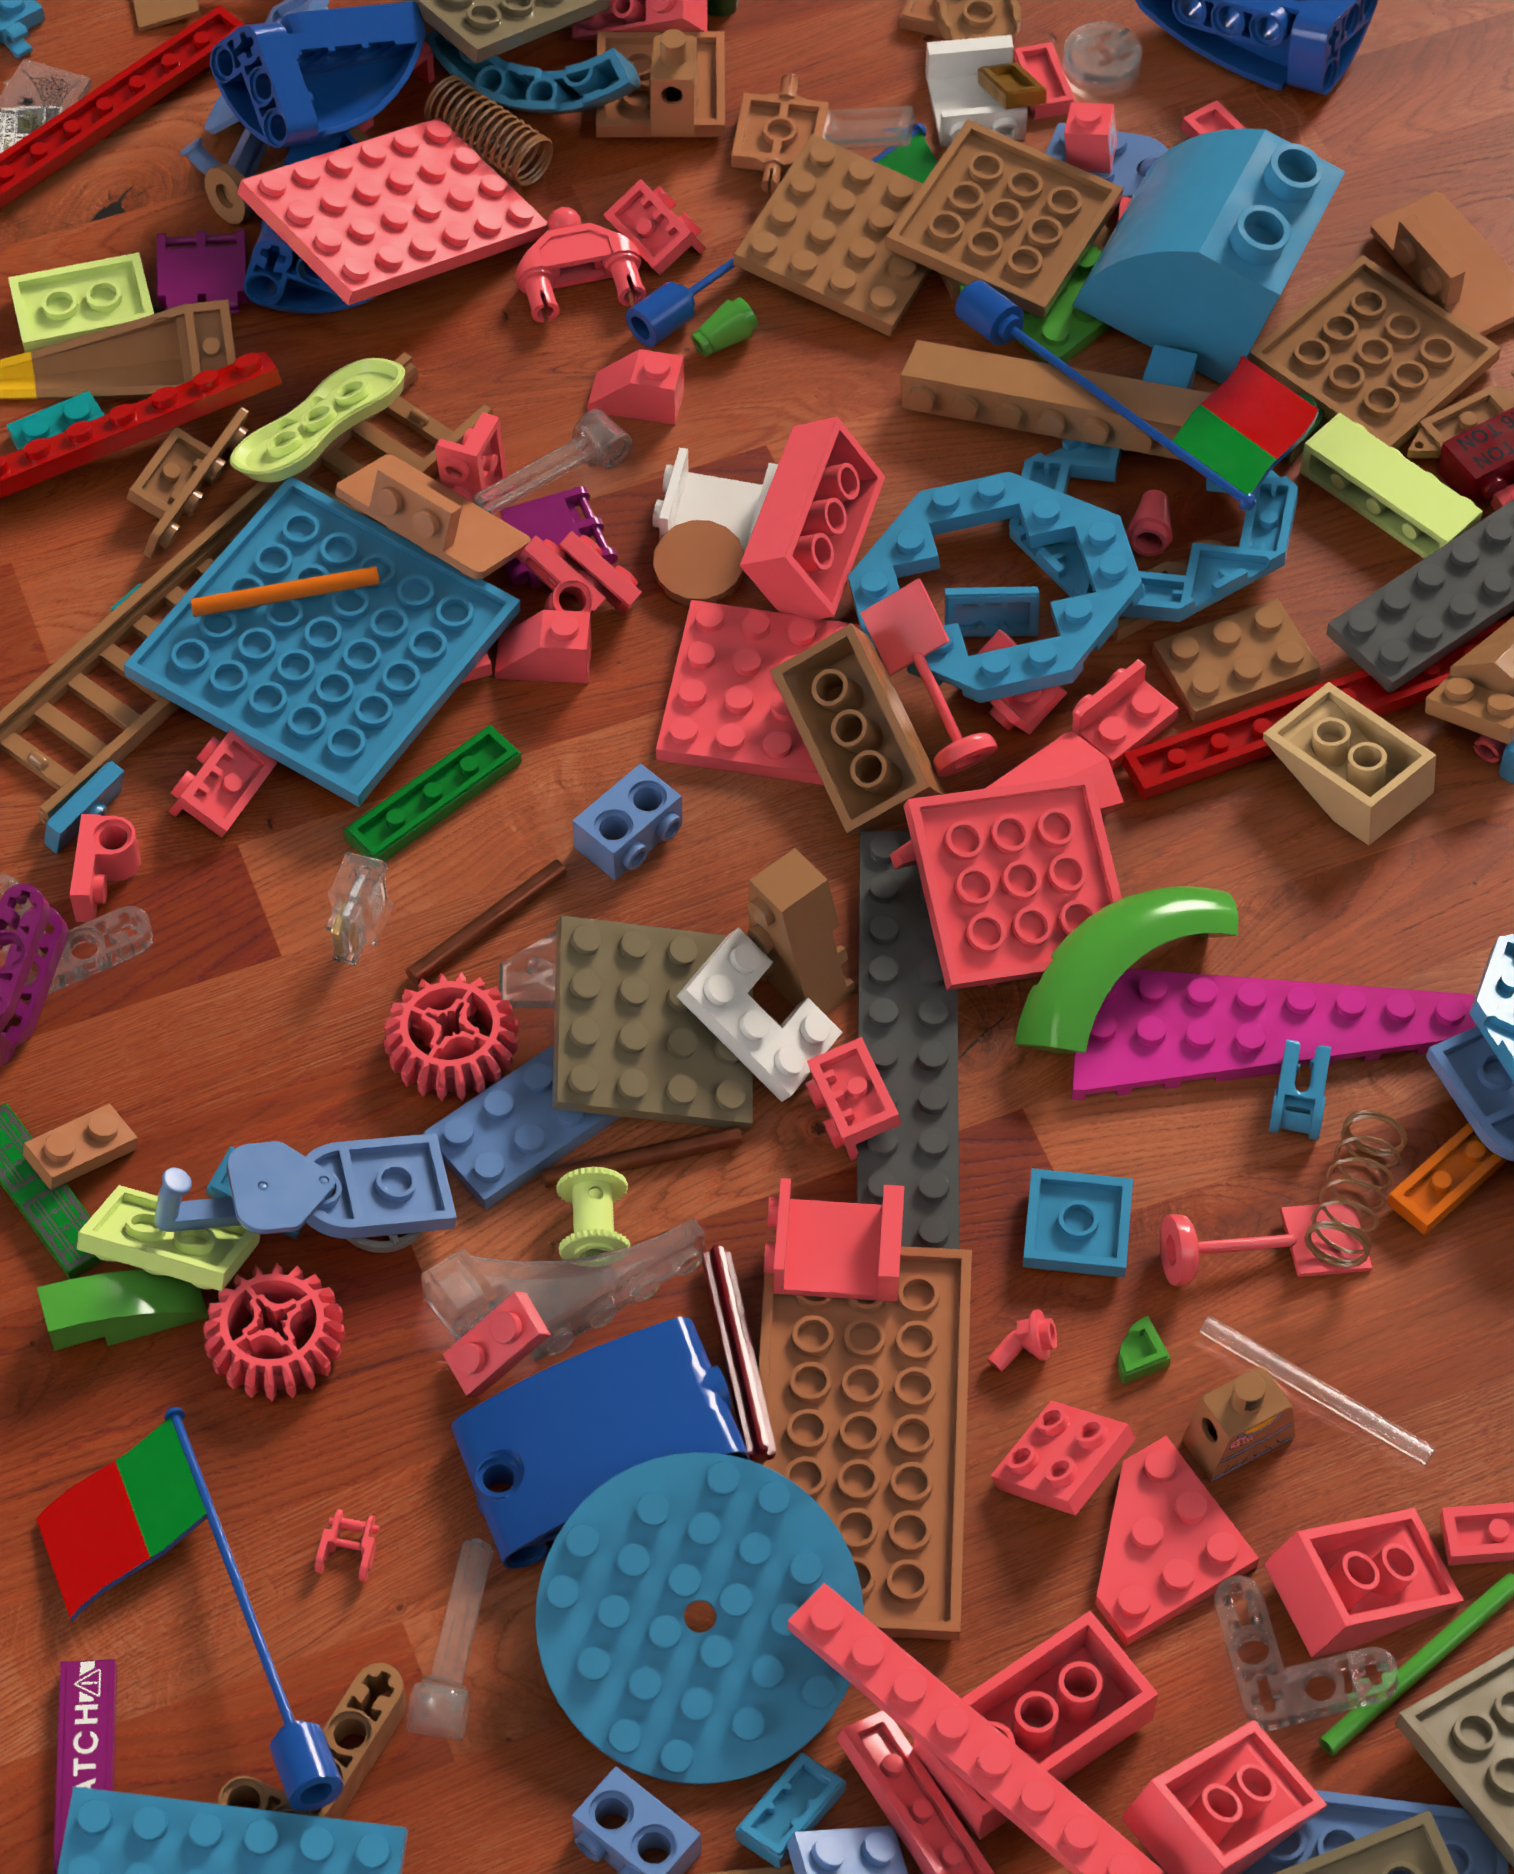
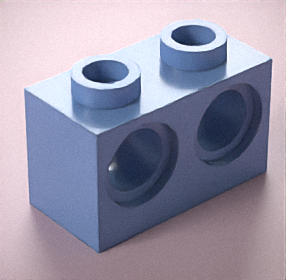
(622, 816)
(646, 1827)

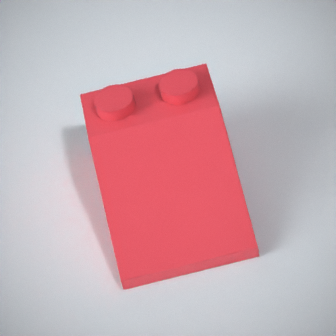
(1360, 1580)
(1223, 1806)

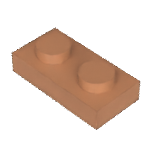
(80, 1146)

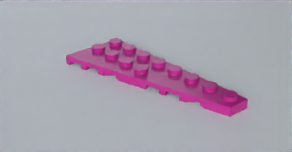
(1232, 1028)

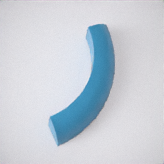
(538, 91)

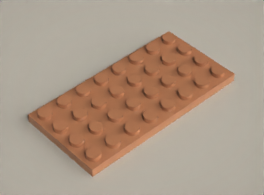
(876, 1430)

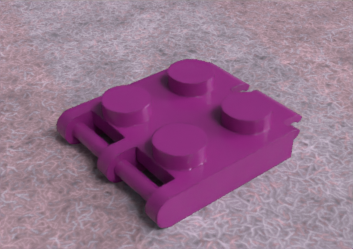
(202, 271)
(553, 519)

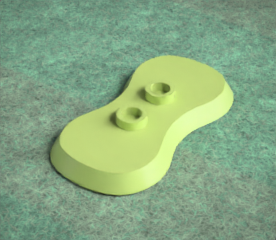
(331, 409)

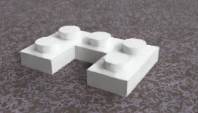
(723, 1005)

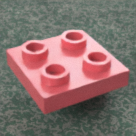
(1063, 1457)

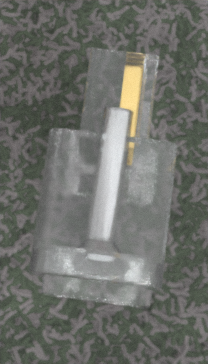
(358, 906)

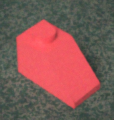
(640, 387)
(547, 648)

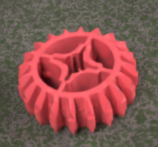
(458, 1053)
(261, 1355)

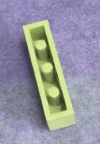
(1386, 487)

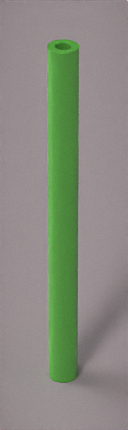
(1422, 1662)

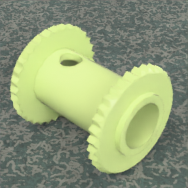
(592, 1195)

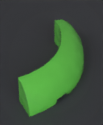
(1102, 948)

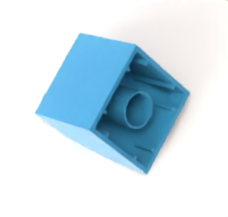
(1210, 244)

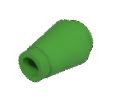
(725, 327)

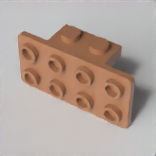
(1449, 261)
(432, 516)

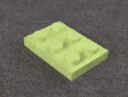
(79, 299)
(128, 1234)

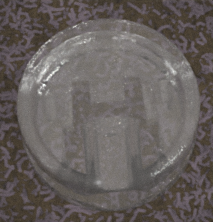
(1102, 61)

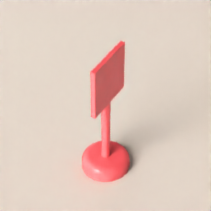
(905, 632)
(1181, 1247)

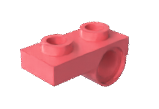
(549, 565)

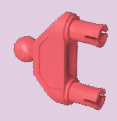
(577, 255)

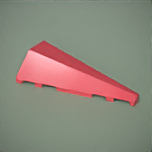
(1060, 759)

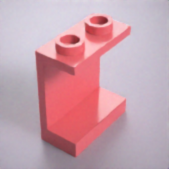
(835, 1246)

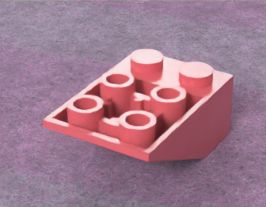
(644, 17)

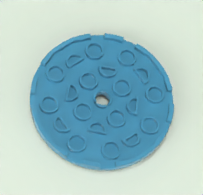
(617, 1631)

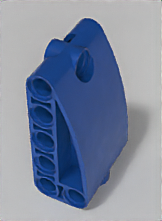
(586, 1423)

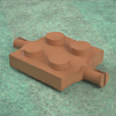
(775, 130)

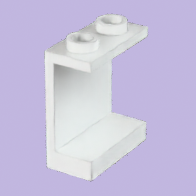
(955, 89)
(710, 498)

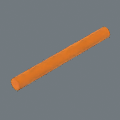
(284, 591)

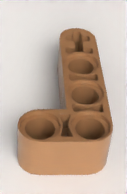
(349, 1718)

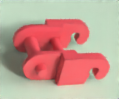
(331, 1540)

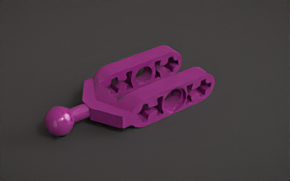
(20, 958)

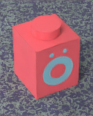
(1091, 136)

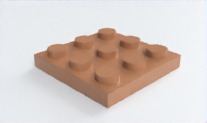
(632, 113)

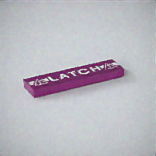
(84, 1735)

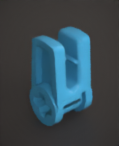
(1296, 1109)

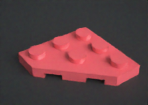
(1164, 1544)

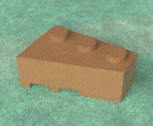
(793, 926)

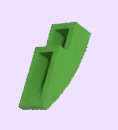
(117, 1307)

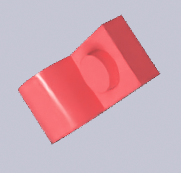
(97, 863)

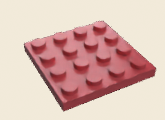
(724, 698)
(1010, 874)

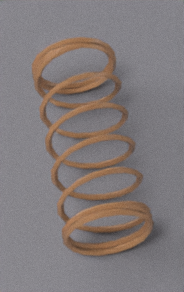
(1357, 1233)

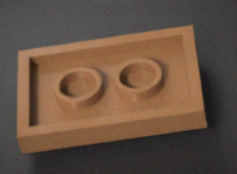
(1236, 660)

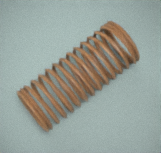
(460, 109)

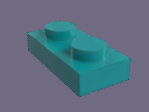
(54, 419)

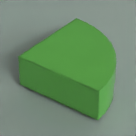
(1141, 1352)

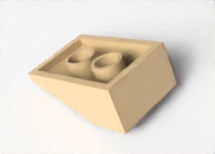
(1353, 762)

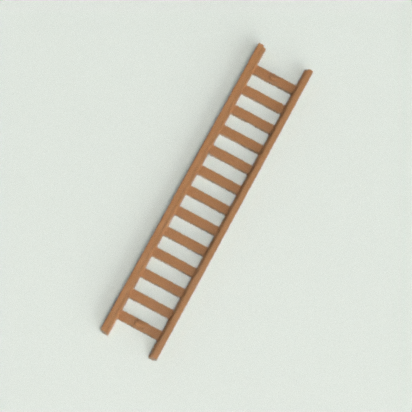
(167, 588)

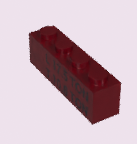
(1480, 459)

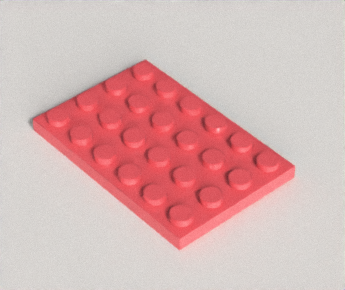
(392, 210)

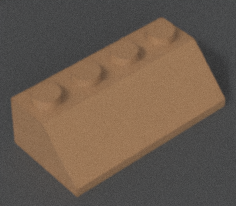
(856, 730)

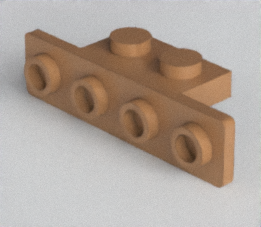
(175, 476)

